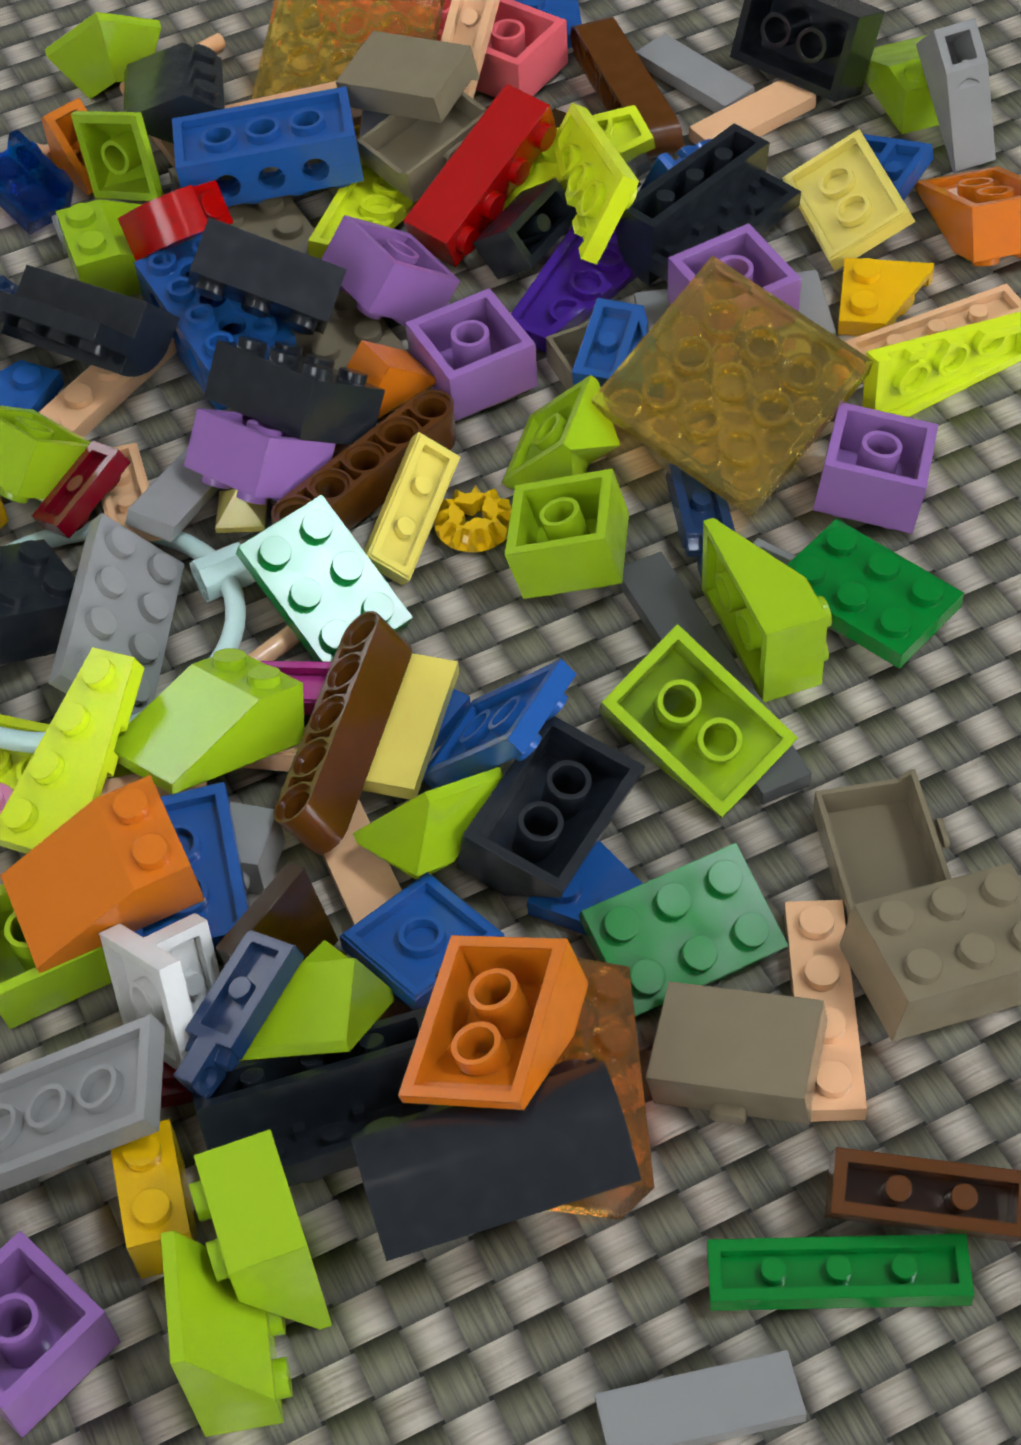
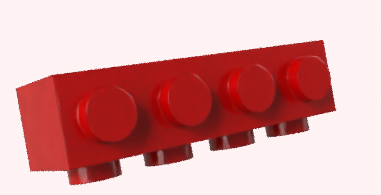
(482, 174)

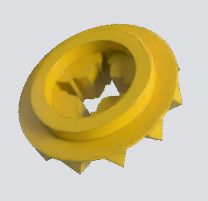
(478, 533)

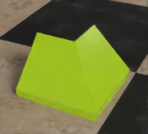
(100, 49)
(117, 155)
(562, 437)
(429, 828)
(322, 1008)

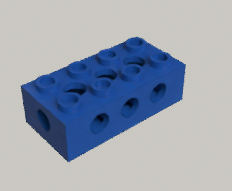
(270, 134)
(165, 285)

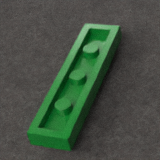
(839, 1272)

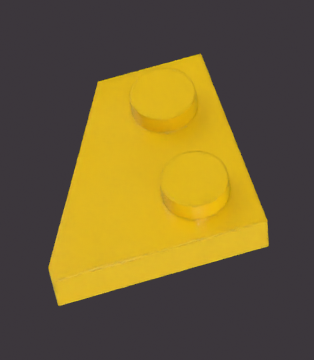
(878, 292)

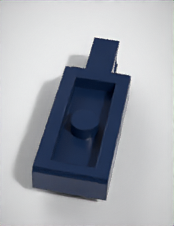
(691, 506)
(235, 1010)

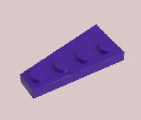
(569, 288)

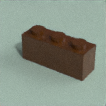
(924, 1194)

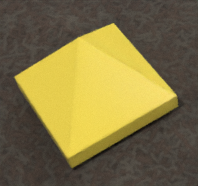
(238, 515)

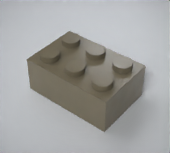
(939, 951)

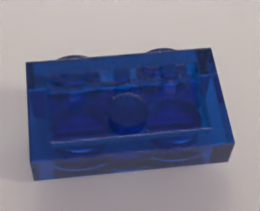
(31, 184)

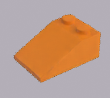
(977, 212)
(100, 870)
(495, 1022)

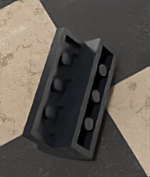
(701, 199)
(87, 322)
(315, 1099)
(485, 1167)

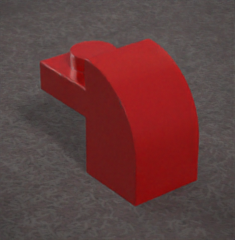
(173, 218)

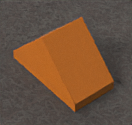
(65, 145)
(393, 371)

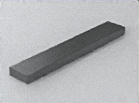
(665, 602)

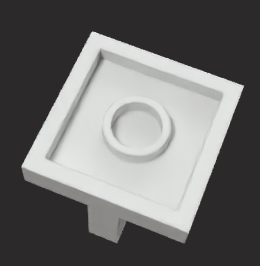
(162, 976)

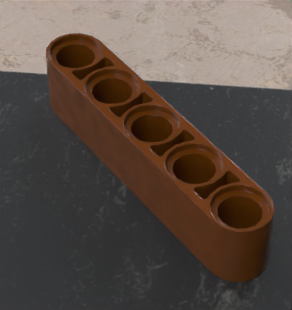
(624, 81)
(363, 472)
(343, 733)

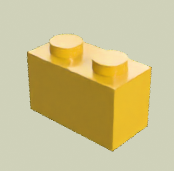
(152, 1196)

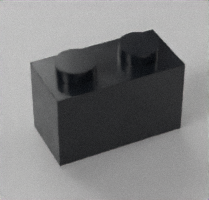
(525, 229)

